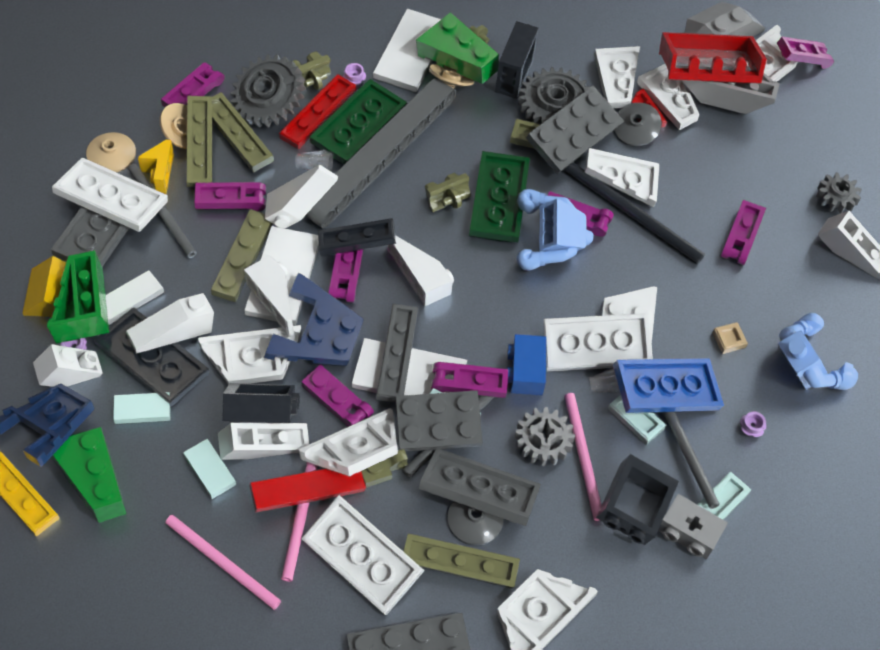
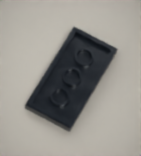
(158, 369)

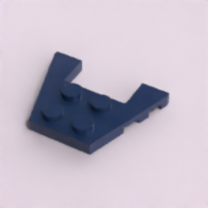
(328, 334)
(52, 414)

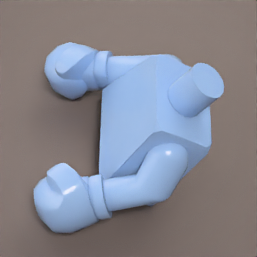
(560, 230)
(806, 361)

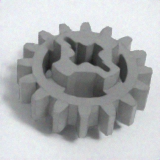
(533, 441)

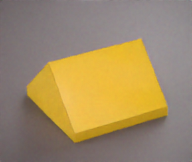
(43, 288)

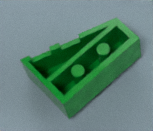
(459, 48)
(82, 300)
(90, 470)

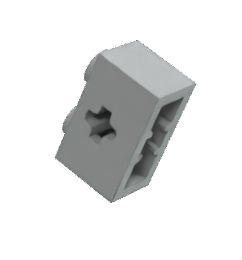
(705, 524)

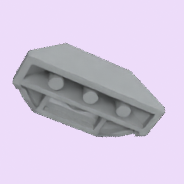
(724, 20)
(735, 95)

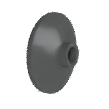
(642, 132)
(470, 529)

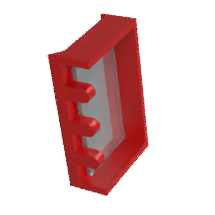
(712, 57)

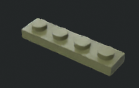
(239, 134)
(199, 140)
(241, 256)
(462, 560)

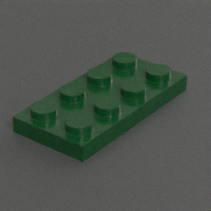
(357, 121)
(496, 195)

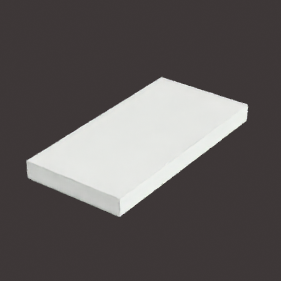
(400, 60)
(110, 194)
(298, 254)
(596, 341)
(419, 371)
(362, 555)

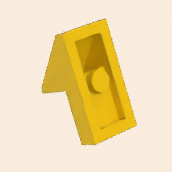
(159, 163)

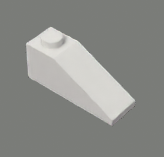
(297, 197)
(852, 242)
(422, 271)
(269, 285)
(174, 323)
(261, 440)

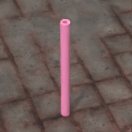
(583, 454)
(296, 535)
(223, 562)

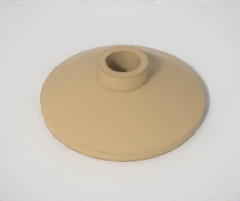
(450, 76)
(174, 124)
(117, 157)

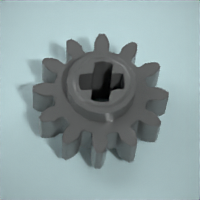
(839, 192)

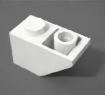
(66, 366)

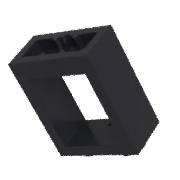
(516, 59)
(260, 403)
(649, 478)

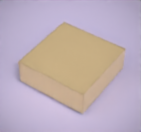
(730, 338)

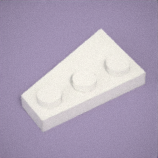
(617, 73)
(670, 96)
(625, 173)

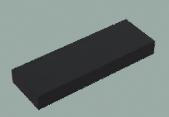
(356, 237)

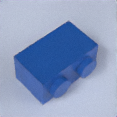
(528, 364)

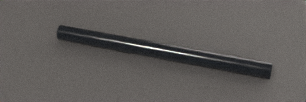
(636, 213)

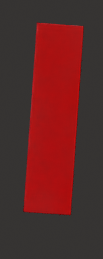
(317, 111)
(304, 488)

